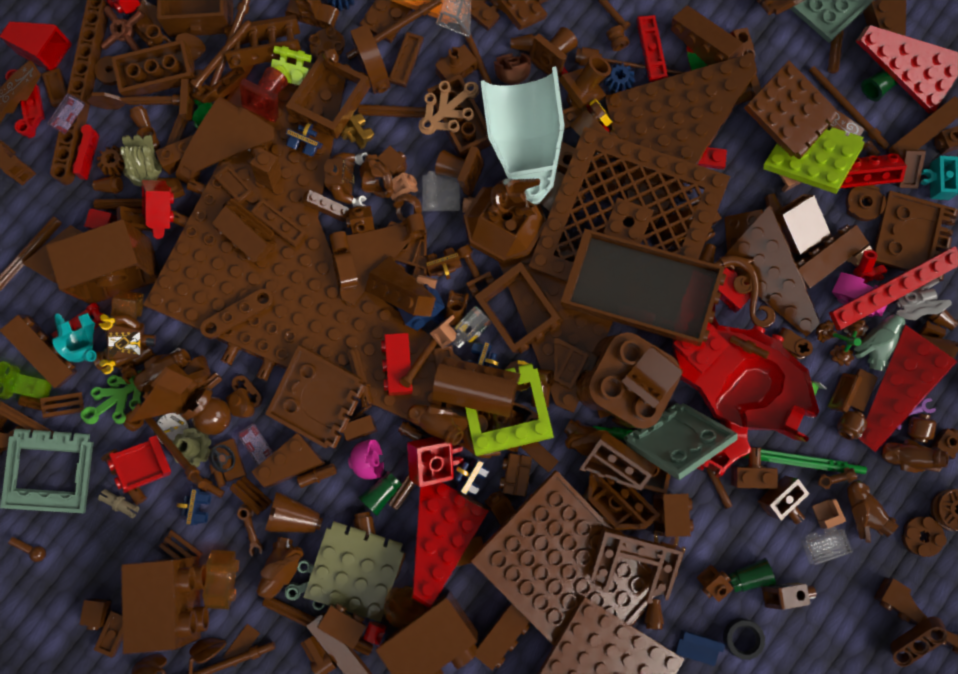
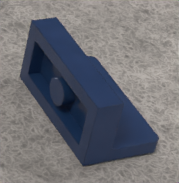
(699, 648)

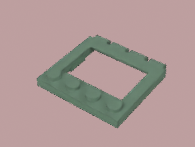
(46, 499)

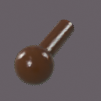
(35, 553)

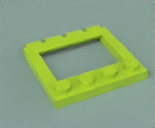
(517, 434)

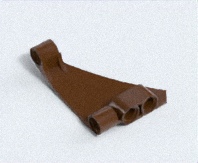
(220, 135)
(362, 252)

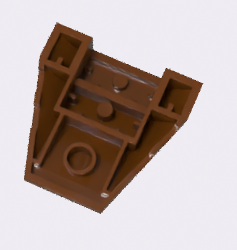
(172, 389)

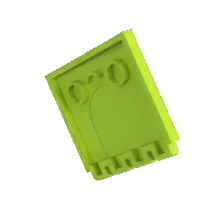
(823, 164)

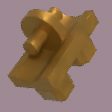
(354, 131)

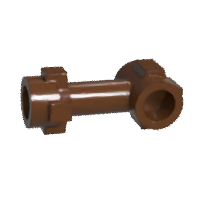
(826, 481)

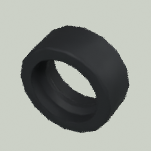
(759, 644)

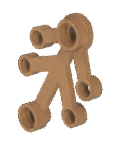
(446, 110)

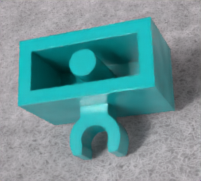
(942, 178)

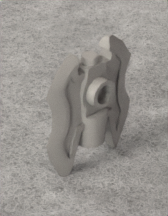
(921, 302)

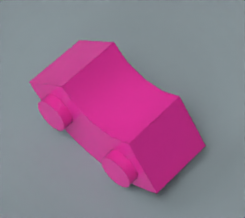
(850, 287)

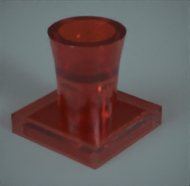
(264, 97)

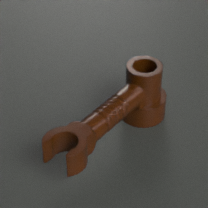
(254, 542)

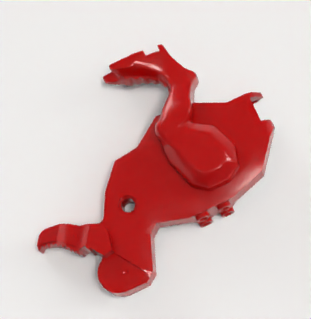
(768, 397)

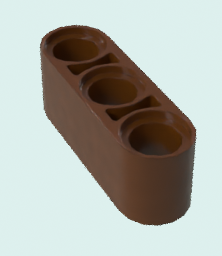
(923, 633)

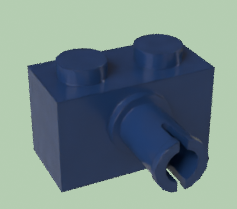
(418, 322)

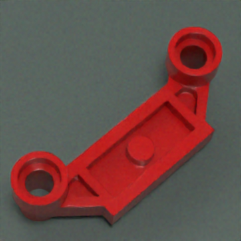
(32, 111)

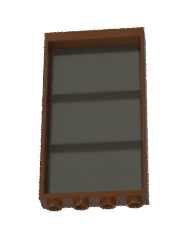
(643, 287)

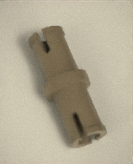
(118, 503)

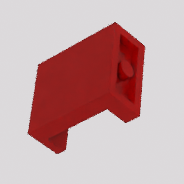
(139, 465)

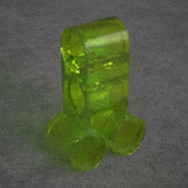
(21, 384)

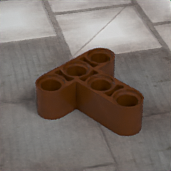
(313, 12)

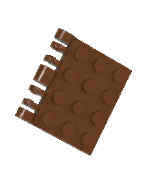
(912, 231)

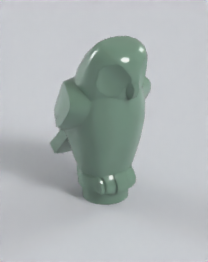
(881, 342)

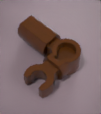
(128, 369)

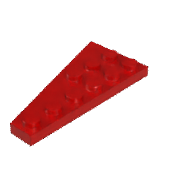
(908, 379)

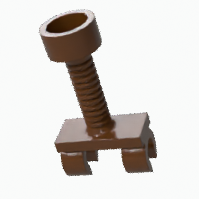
(465, 253)

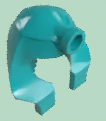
(78, 344)

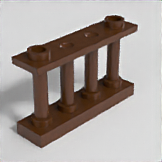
(261, 31)

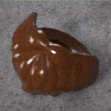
(399, 202)

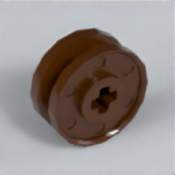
(945, 509)

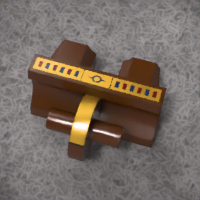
(443, 265)

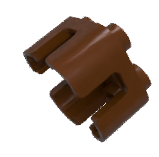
(604, 388)

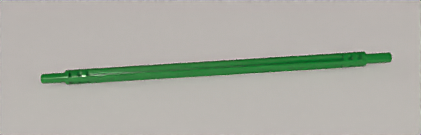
(774, 456)

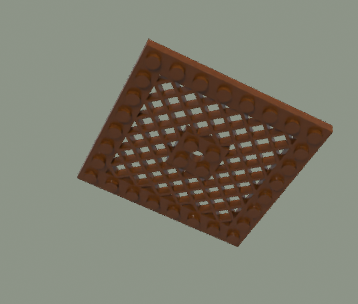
(642, 158)

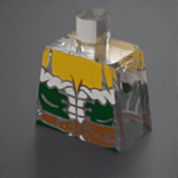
(479, 323)

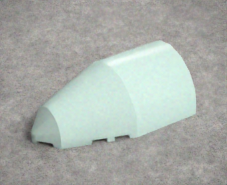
(526, 130)

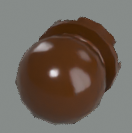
(208, 413)

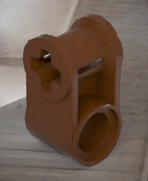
(456, 306)
(793, 342)

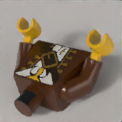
(125, 340)

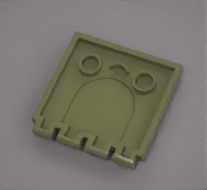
(354, 571)

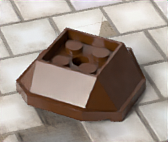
(500, 237)

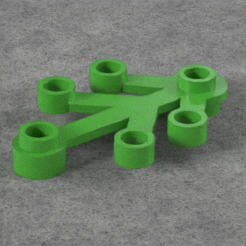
(116, 395)

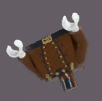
(341, 176)

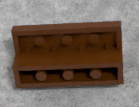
(475, 386)

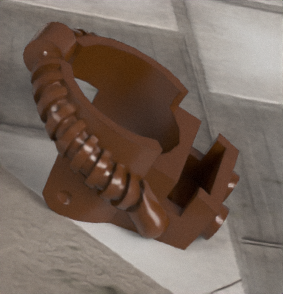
(372, 169)

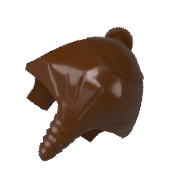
(511, 194)

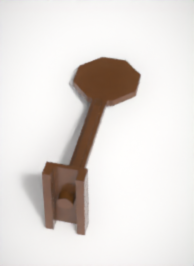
(183, 100)

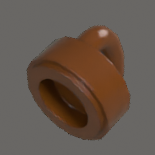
(134, 425)

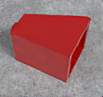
(37, 42)

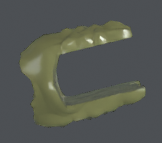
(140, 159)

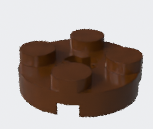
(858, 210)
(935, 536)

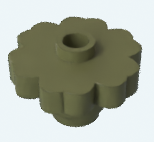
(193, 446)

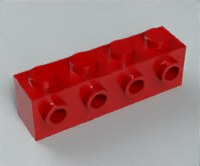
(875, 171)

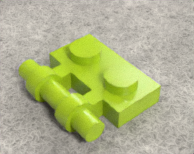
(293, 72)

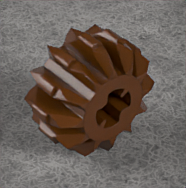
(111, 161)

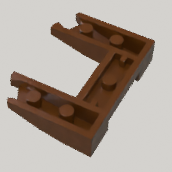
(663, 556)

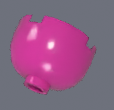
(365, 460)

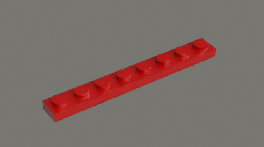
(894, 288)

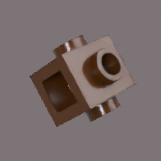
(360, 219)
(717, 586)

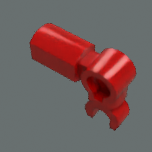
(865, 268)

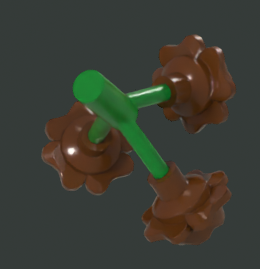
(842, 354)

